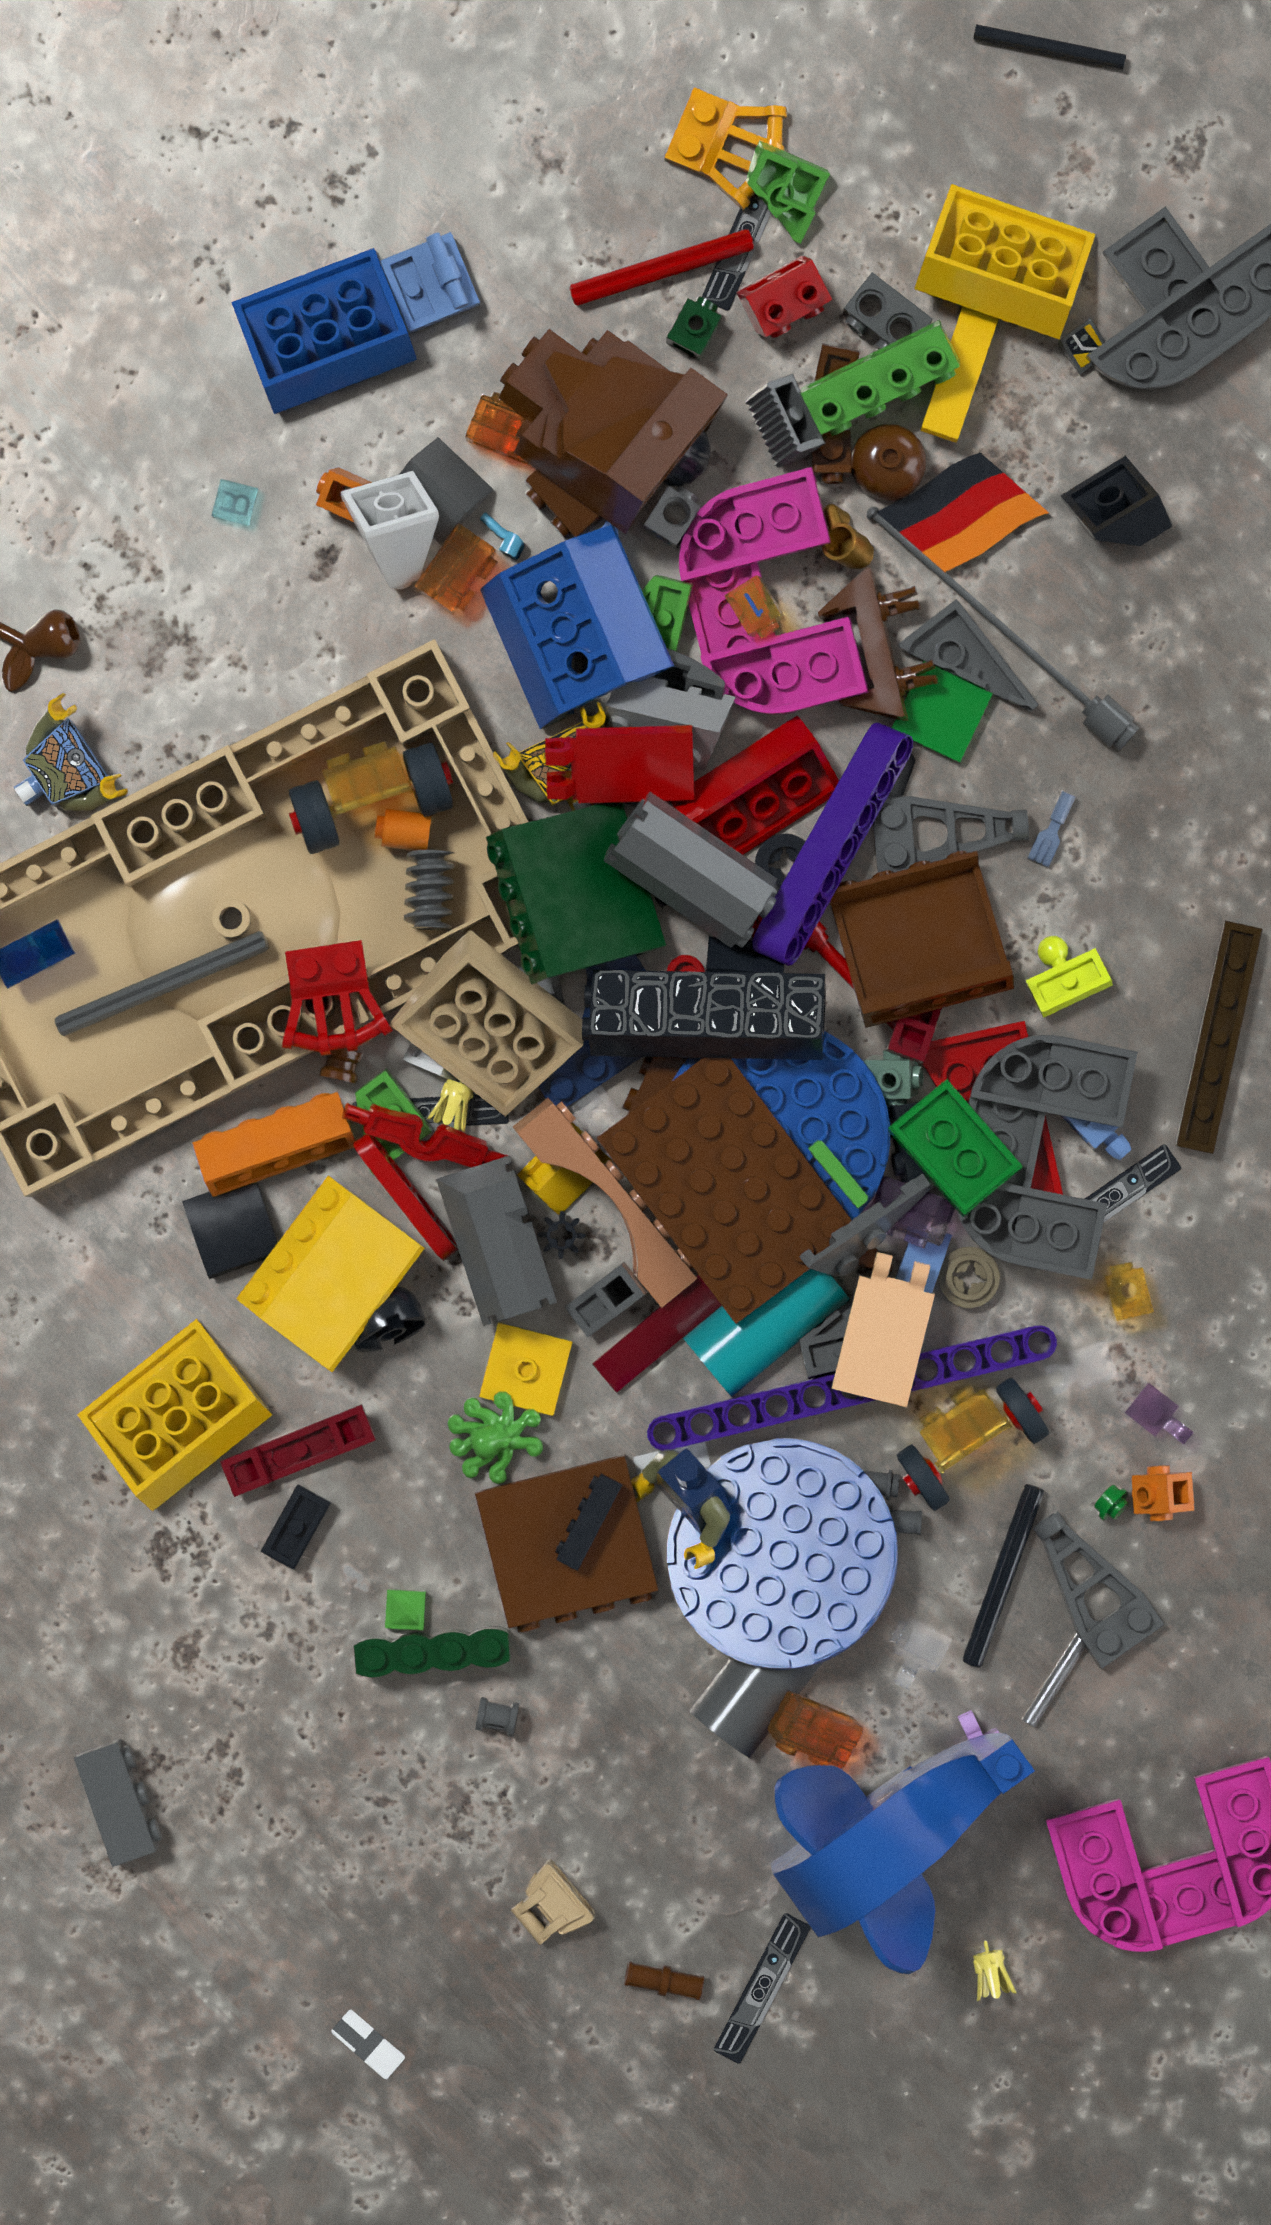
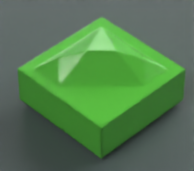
(405, 1609)

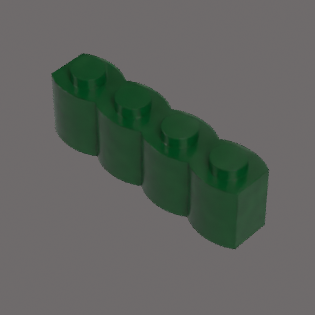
(420, 1651)

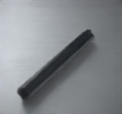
(1003, 1575)

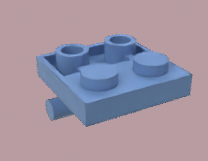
(430, 282)

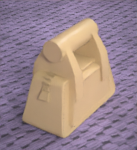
(556, 1900)

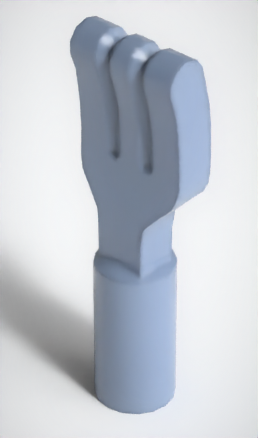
(1048, 840)

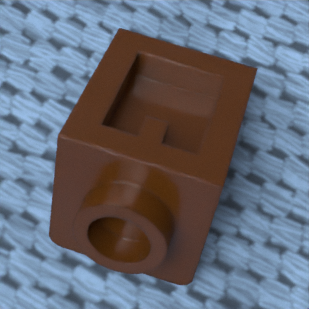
(833, 459)

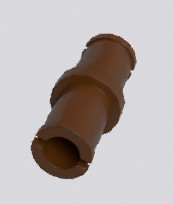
(664, 1980)

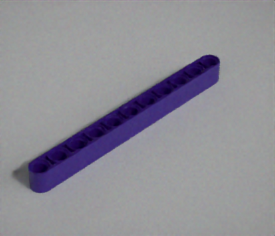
(835, 1400)

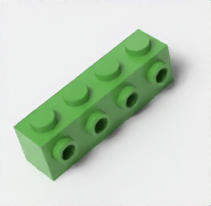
(881, 377)

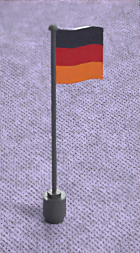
(962, 518)

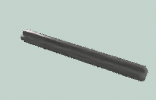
(161, 983)

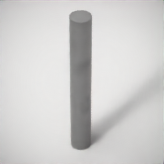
(1054, 1681)

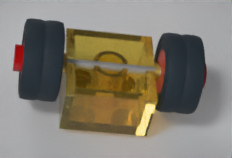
(366, 781)

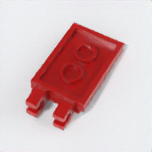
(622, 764)

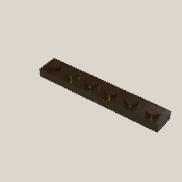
(1218, 1037)

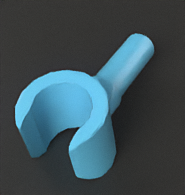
(512, 543)

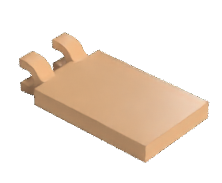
(884, 1334)

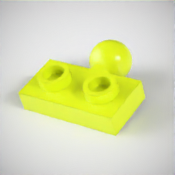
(1067, 980)

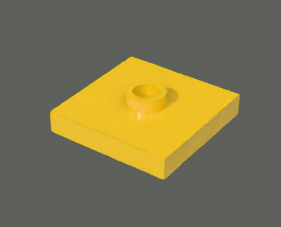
(526, 1367)

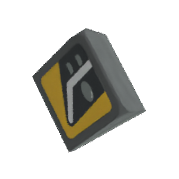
(1080, 343)

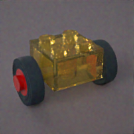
(963, 1429)

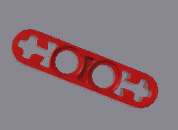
(406, 1196)

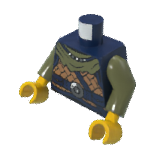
(692, 1493)

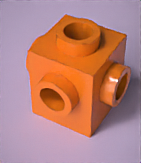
(1162, 1492)

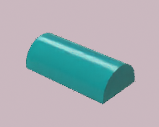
(745, 1349)

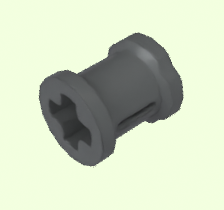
(497, 1717)

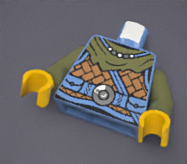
(64, 765)

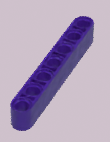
(833, 843)

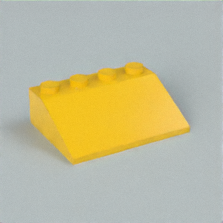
(1005, 261)
(330, 1273)
(174, 1415)

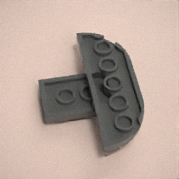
(1187, 305)

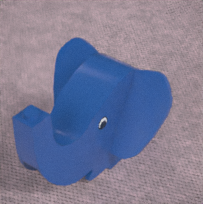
(868, 1852)

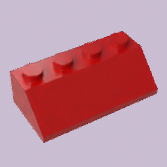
(762, 788)

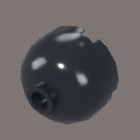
(395, 1319)

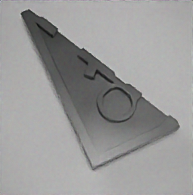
(964, 651)
(865, 1231)

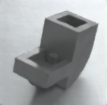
(606, 1299)

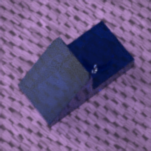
(34, 953)

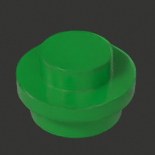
(1112, 1503)

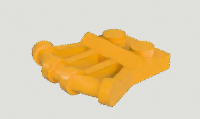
(704, 131)

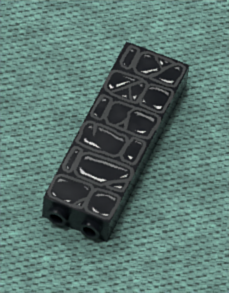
(705, 1014)

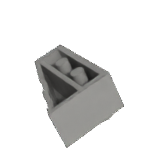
(657, 705)

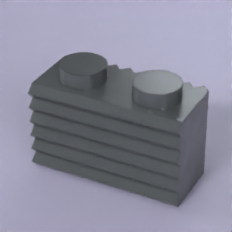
(784, 421)

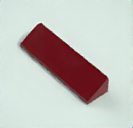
(656, 1334)

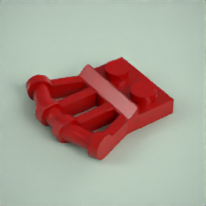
(327, 973)

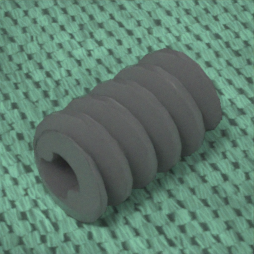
(428, 889)

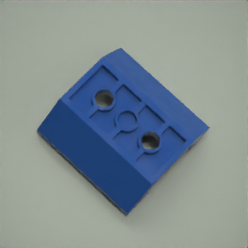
(594, 613)

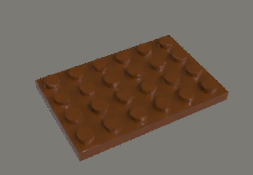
(725, 1183)

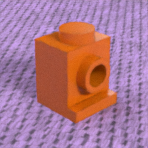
(330, 490)

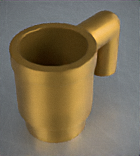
(846, 544)

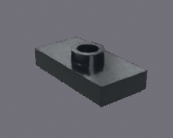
(295, 1526)

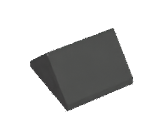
(449, 484)

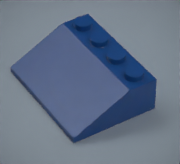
(324, 330)

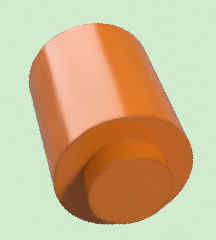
(403, 830)

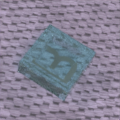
(235, 502)

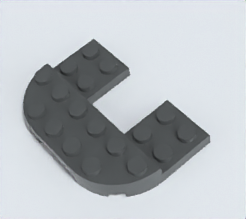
(1012, 1098)

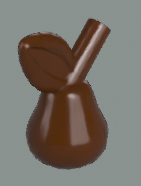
(50, 637)

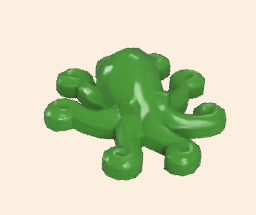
(494, 1436)

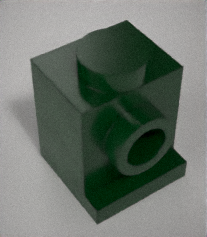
(694, 341)

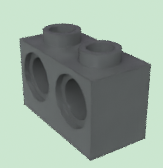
(893, 309)

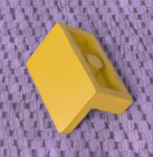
(556, 1184)

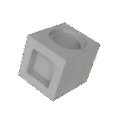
(672, 533)

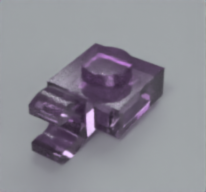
(1155, 1411)

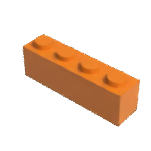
(274, 1143)

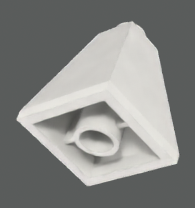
(395, 525)

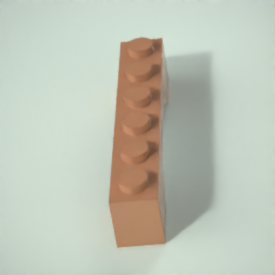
(555, 1142)

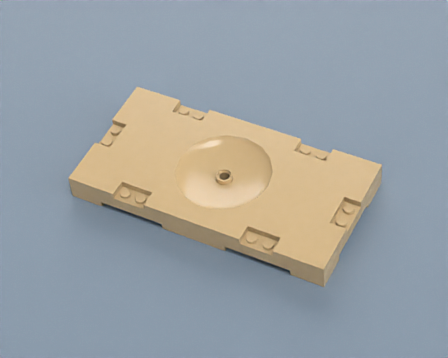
(162, 867)

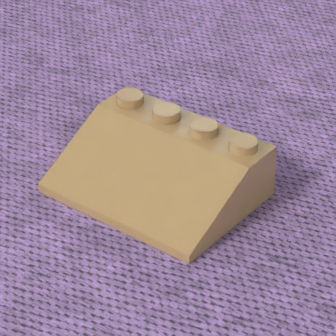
(489, 1024)

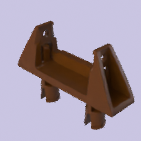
(872, 613)

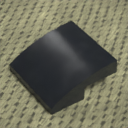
(230, 1229)

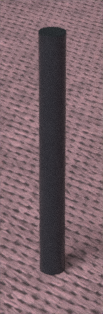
(1049, 46)

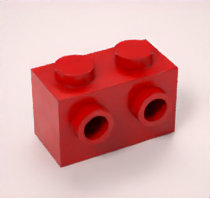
(785, 297)

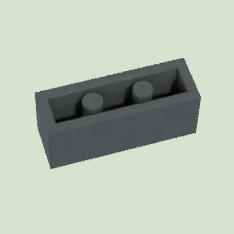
(118, 1802)

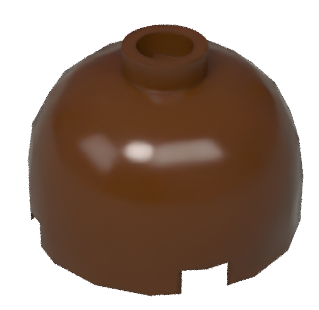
(888, 462)

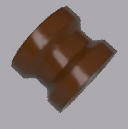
(341, 1065)

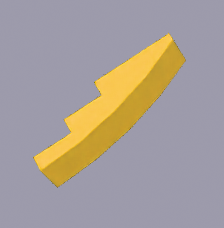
(953, 397)

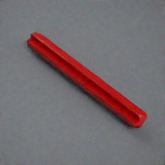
(661, 267)

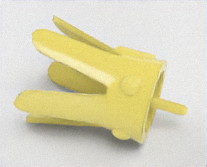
(453, 1103)
(991, 1973)

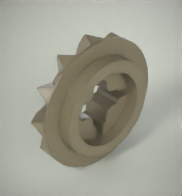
(979, 1292)

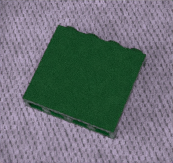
(565, 899)

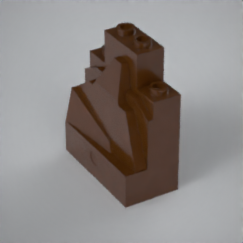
(606, 419)

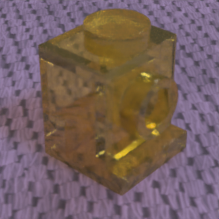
(1124, 1307)

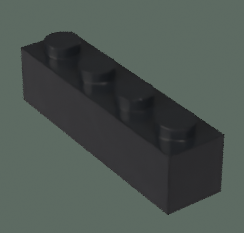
(588, 1522)

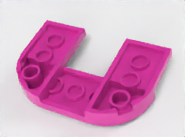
(725, 551)
(1178, 1898)

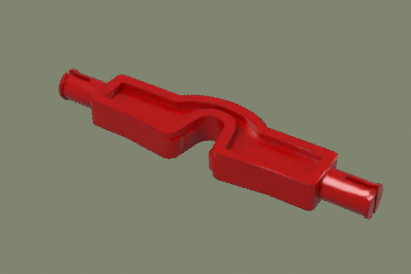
(406, 1129)

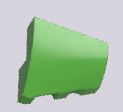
(787, 186)

